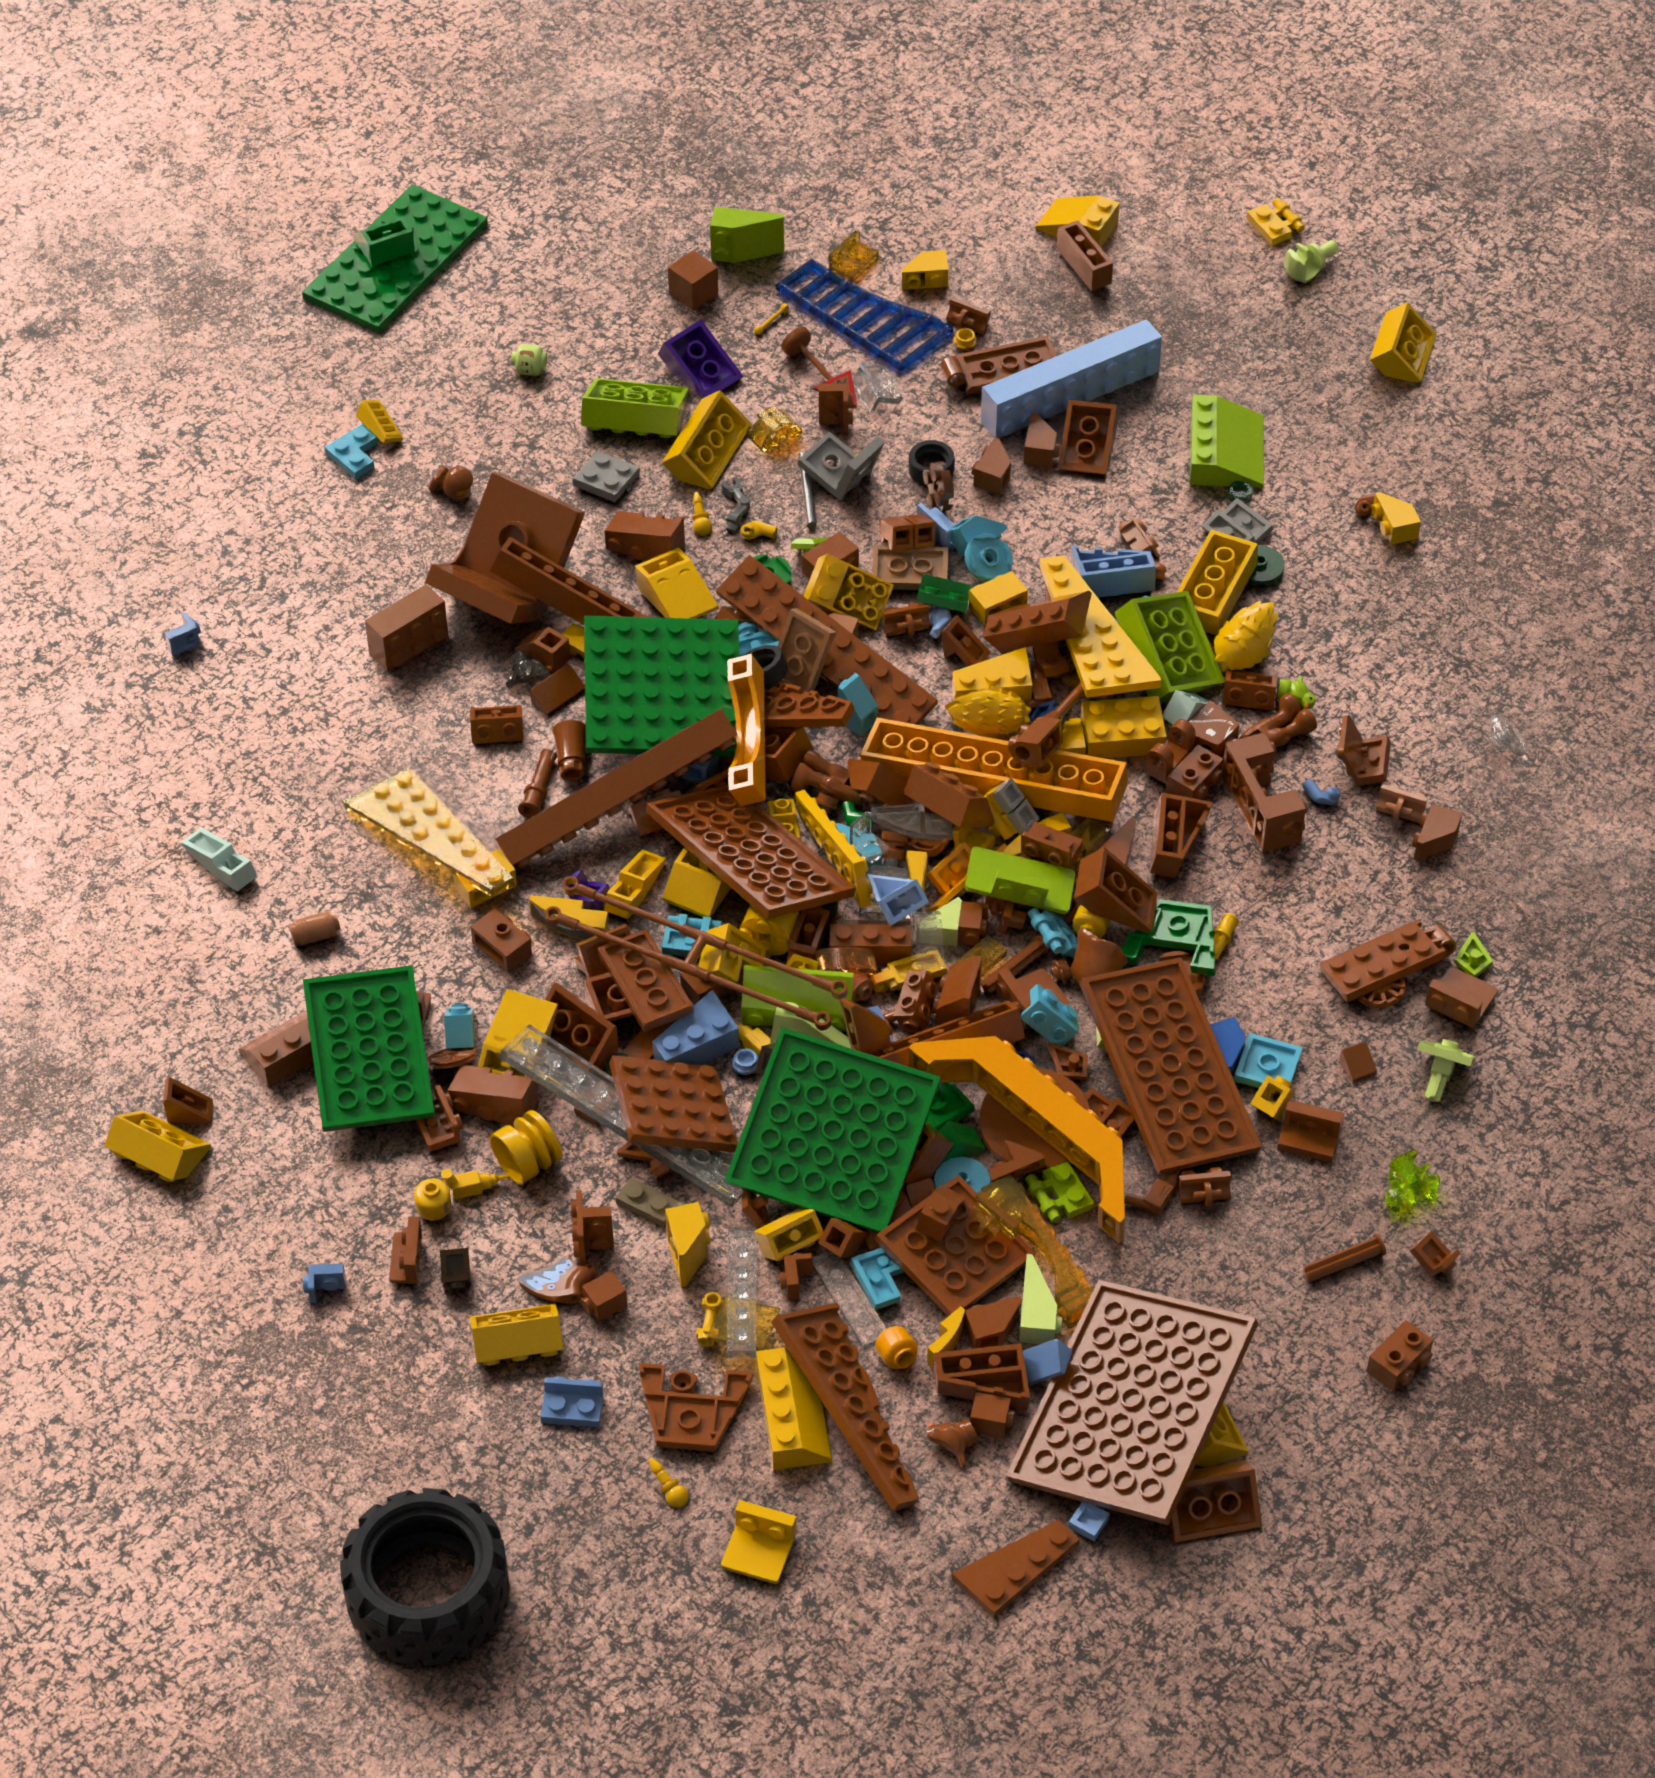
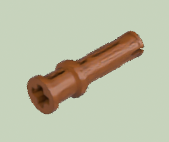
(535, 791)

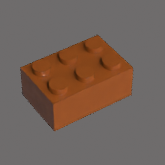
(406, 627)

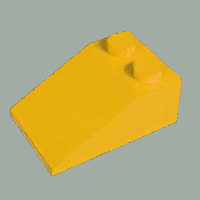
(1095, 213)

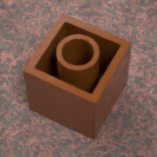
(693, 279)

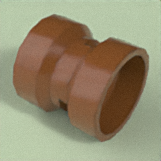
(896, 844)

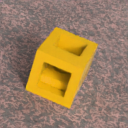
(1263, 1097)

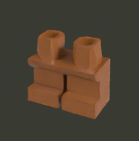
(907, 532)

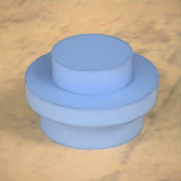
(745, 1061)

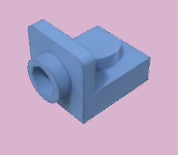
(183, 637)
(324, 1277)

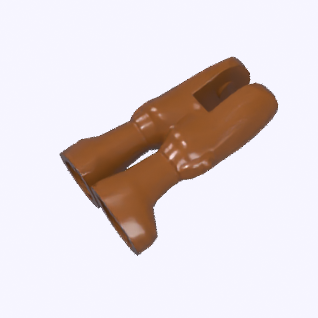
(1289, 712)
(834, 784)

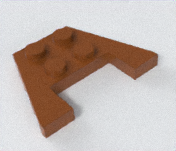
(691, 1419)

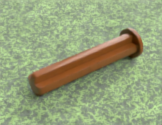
(1017, 963)
(1344, 1258)

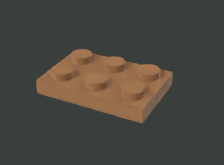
(907, 566)
(805, 649)

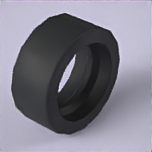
(929, 449)
(777, 665)

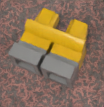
(1009, 810)

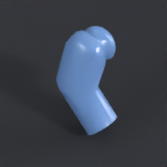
(1327, 797)

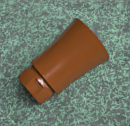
(570, 748)

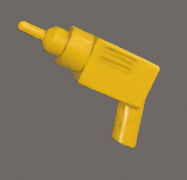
(752, 1038)
(470, 1183)

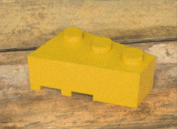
(1005, 671)

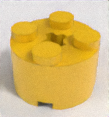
(771, 933)

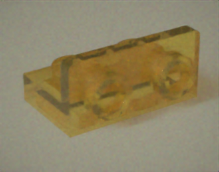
(852, 257)

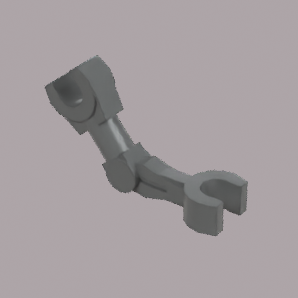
(743, 505)

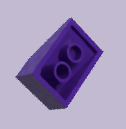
(699, 360)

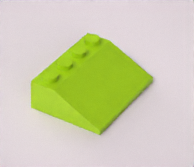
(634, 407)
(1225, 443)
(1172, 641)

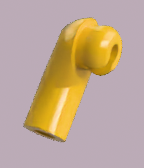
(756, 528)

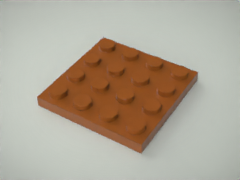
(673, 1104)
(964, 1262)

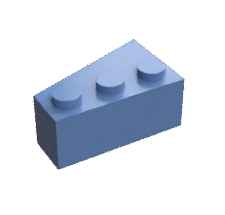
(1115, 572)
(699, 1035)

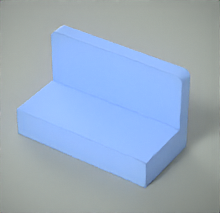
(943, 525)

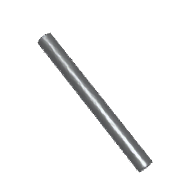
(808, 497)

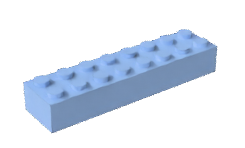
(1073, 375)

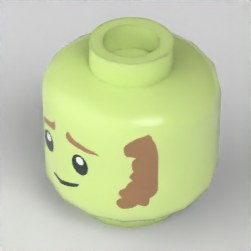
(529, 359)

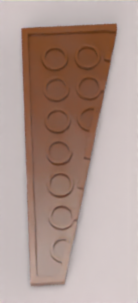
(831, 1366)

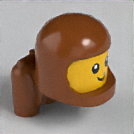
(455, 482)

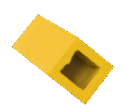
(926, 271)
(1396, 518)

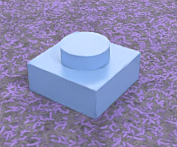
(1088, 1520)

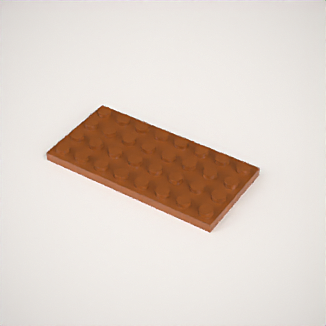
(750, 851)
(1170, 1066)

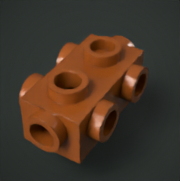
(914, 1002)

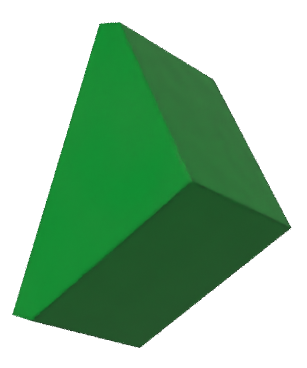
(965, 1141)

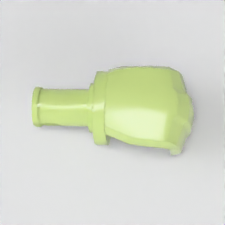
(1308, 260)

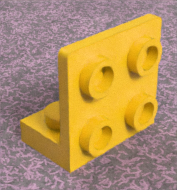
(760, 1542)

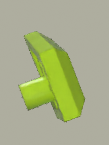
(806, 544)
(1473, 956)

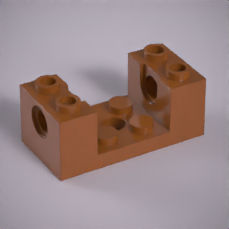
(1273, 819)

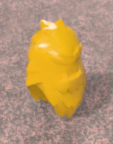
(1246, 637)
(989, 712)

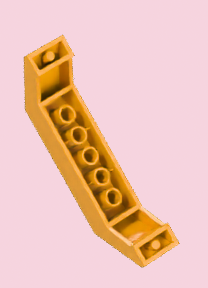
(1038, 1105)

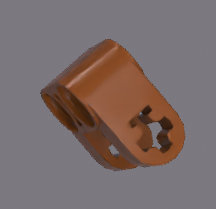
(1166, 756)

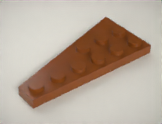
(792, 707)

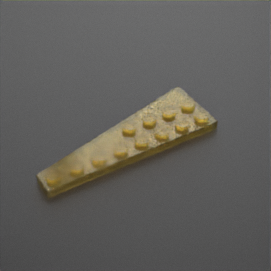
(425, 824)

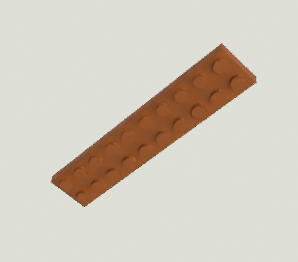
(767, 603)

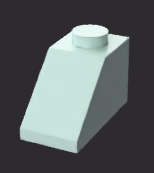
(1183, 706)

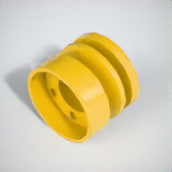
(526, 1147)

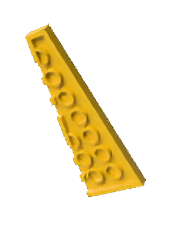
(1104, 653)

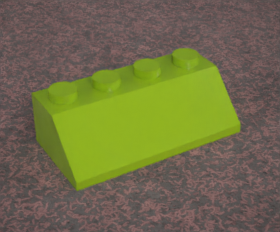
(791, 989)

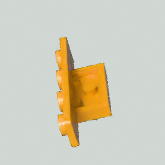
(951, 874)

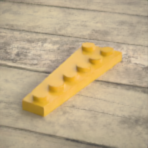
(836, 846)

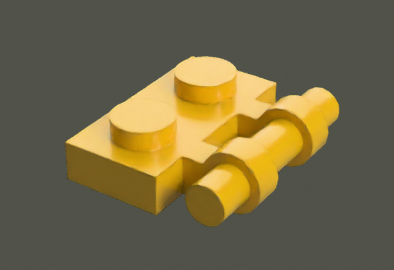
(1269, 224)

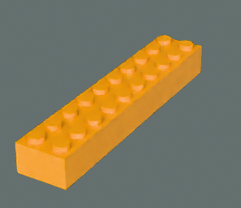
(1062, 784)

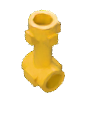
(711, 1305)

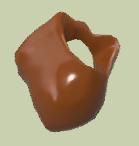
(1095, 956)

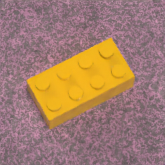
(1219, 577)

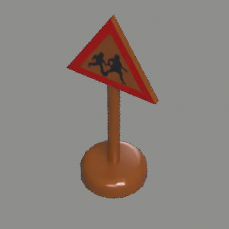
(797, 342)

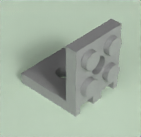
(849, 468)

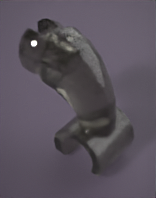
(778, 788)

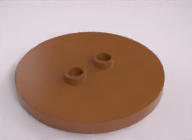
(1000, 1125)

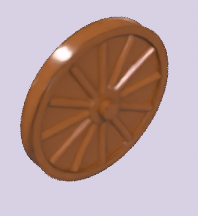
(452, 1057)

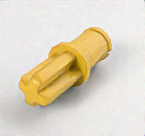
(1223, 932)

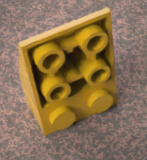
(675, 586)
(848, 591)
(512, 1016)

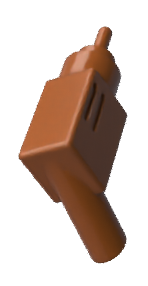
(1040, 689)
(1157, 1196)

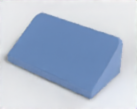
(1046, 1361)

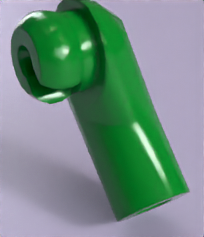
(851, 814)

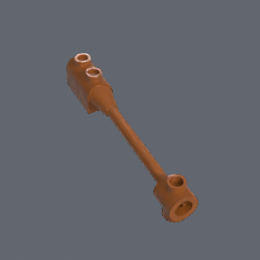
(1044, 735)

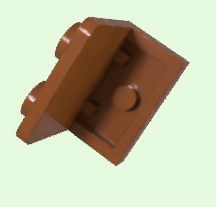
(1364, 758)
(1018, 990)
(1460, 996)

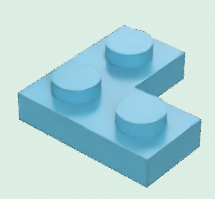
(350, 449)
(875, 1276)

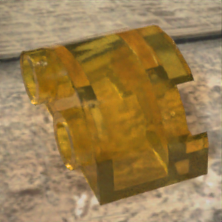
(771, 427)

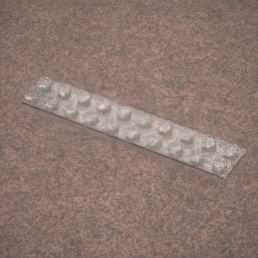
(596, 1095)

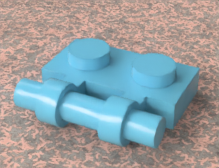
(1054, 931)
(679, 944)

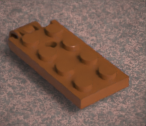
(1000, 360)
(1383, 960)

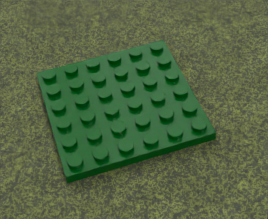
(654, 679)
(833, 1130)

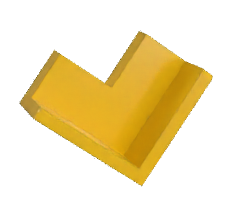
(727, 963)

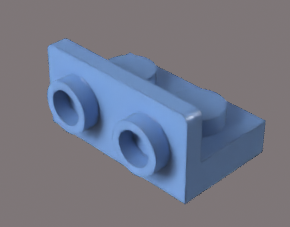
(572, 1402)

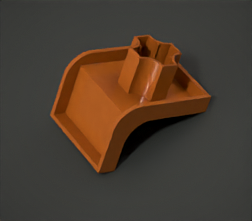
(505, 512)

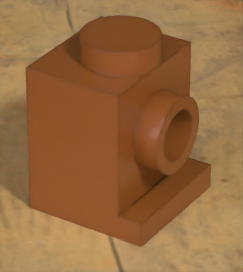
(972, 922)

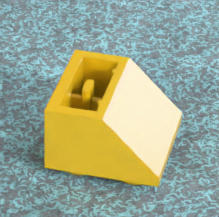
(694, 886)

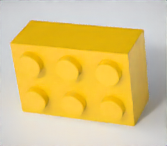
(1122, 726)

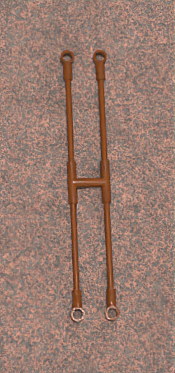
(688, 966)

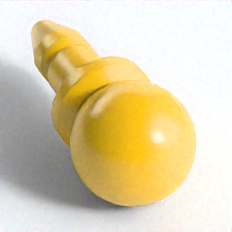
(701, 525)
(675, 1494)

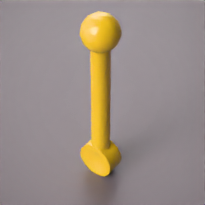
(758, 330)

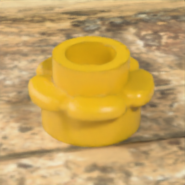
(965, 339)

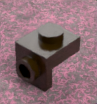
(455, 1268)

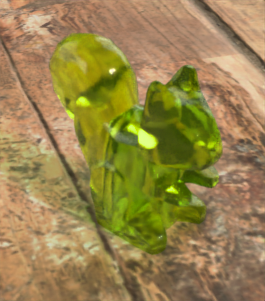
(1404, 1179)

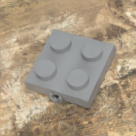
(606, 476)

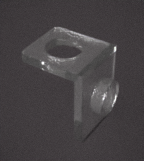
(861, 835)

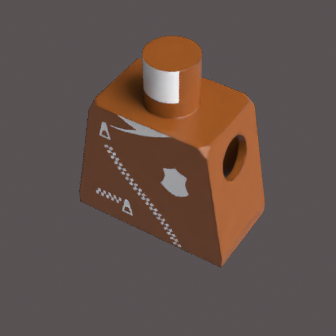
(1214, 728)

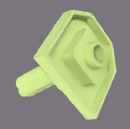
(1446, 1056)

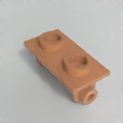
(1135, 530)

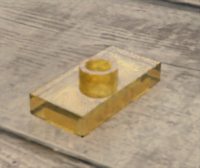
(989, 950)

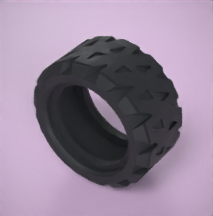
(412, 1523)

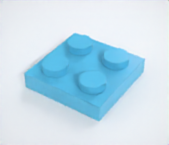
(1266, 1057)

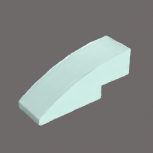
(220, 859)

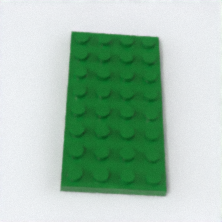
(380, 292)

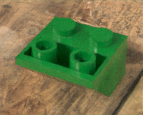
(386, 241)

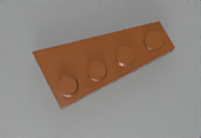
(1013, 1569)

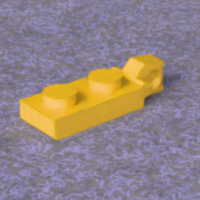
(894, 974)

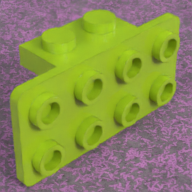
(1020, 880)

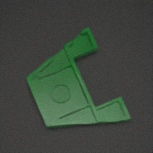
(1178, 927)

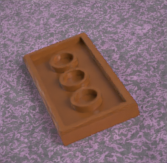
(645, 982)

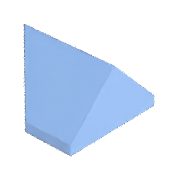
(897, 896)

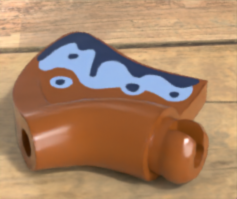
(559, 1282)

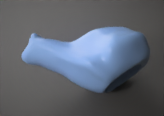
(939, 619)

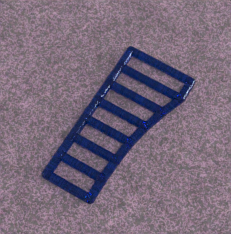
(862, 295)

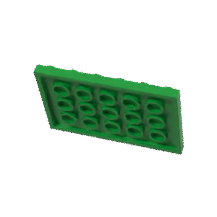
(368, 1048)

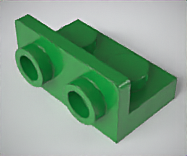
(944, 592)

